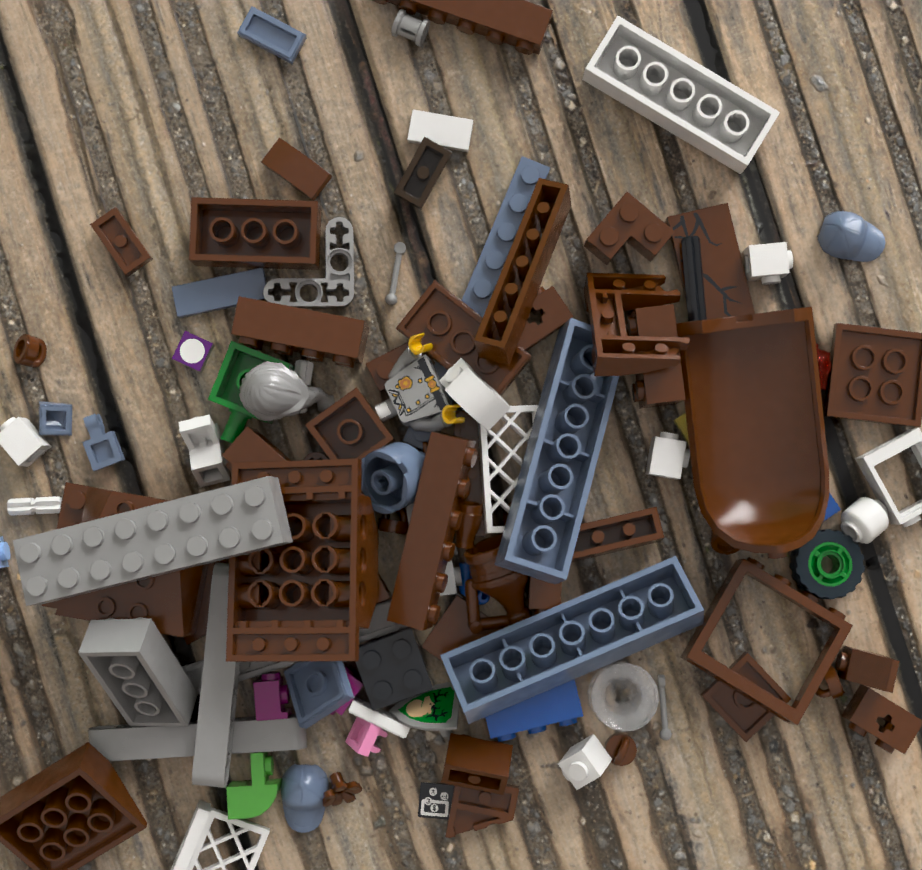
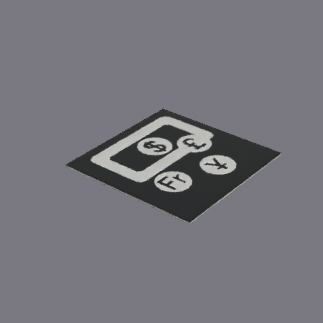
(435, 800)

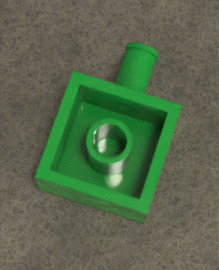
(226, 390)

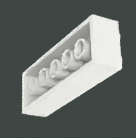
(679, 95)

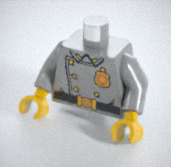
(417, 392)

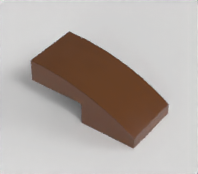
(296, 169)

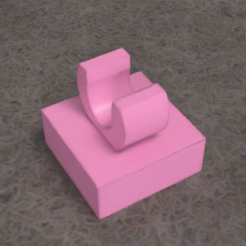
(363, 736)

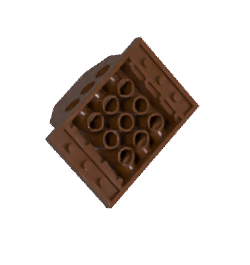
(322, 588)
(173, 600)

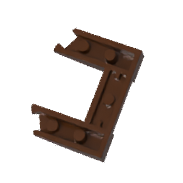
(613, 350)

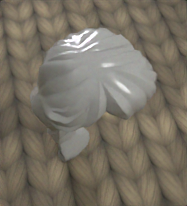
(278, 392)

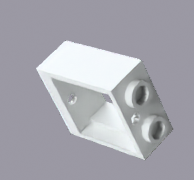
(910, 438)

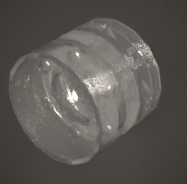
(641, 696)

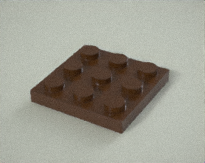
(875, 375)

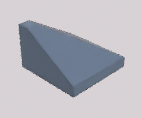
(55, 418)

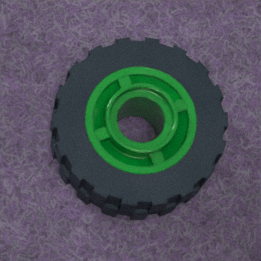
(846, 566)

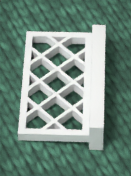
(485, 462)
(200, 827)

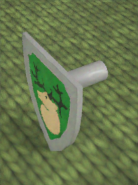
(430, 710)

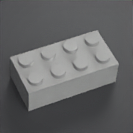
(138, 672)

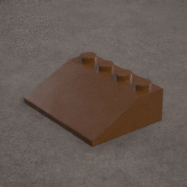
(69, 813)

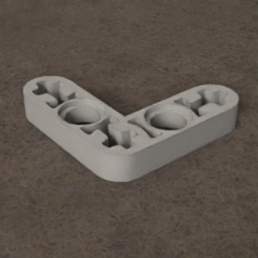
(332, 277)

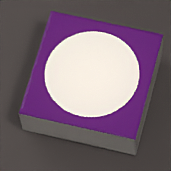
(193, 351)

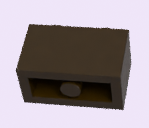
(422, 173)

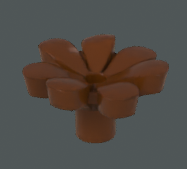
(340, 790)

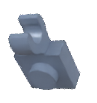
(103, 447)

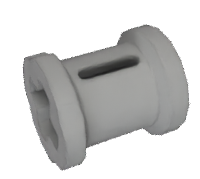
(410, 27)

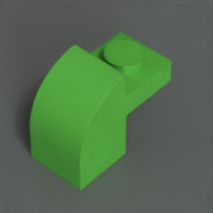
(253, 796)

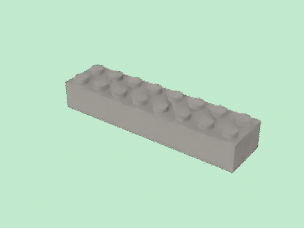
(152, 541)

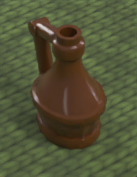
(497, 582)

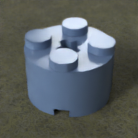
(392, 476)

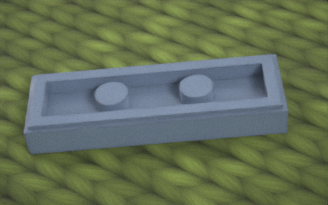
(218, 292)

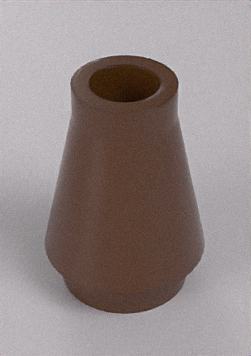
(470, 524)

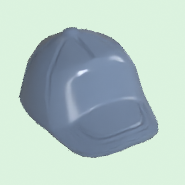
(850, 237)
(302, 796)

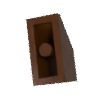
(867, 668)

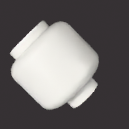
(864, 520)

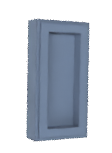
(271, 35)

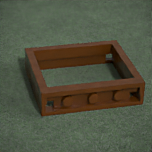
(806, 601)

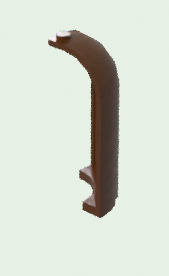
(757, 428)

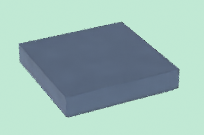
(317, 689)

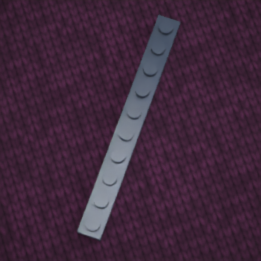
(494, 254)

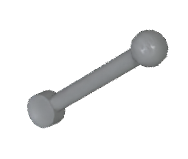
(399, 249)
(665, 733)

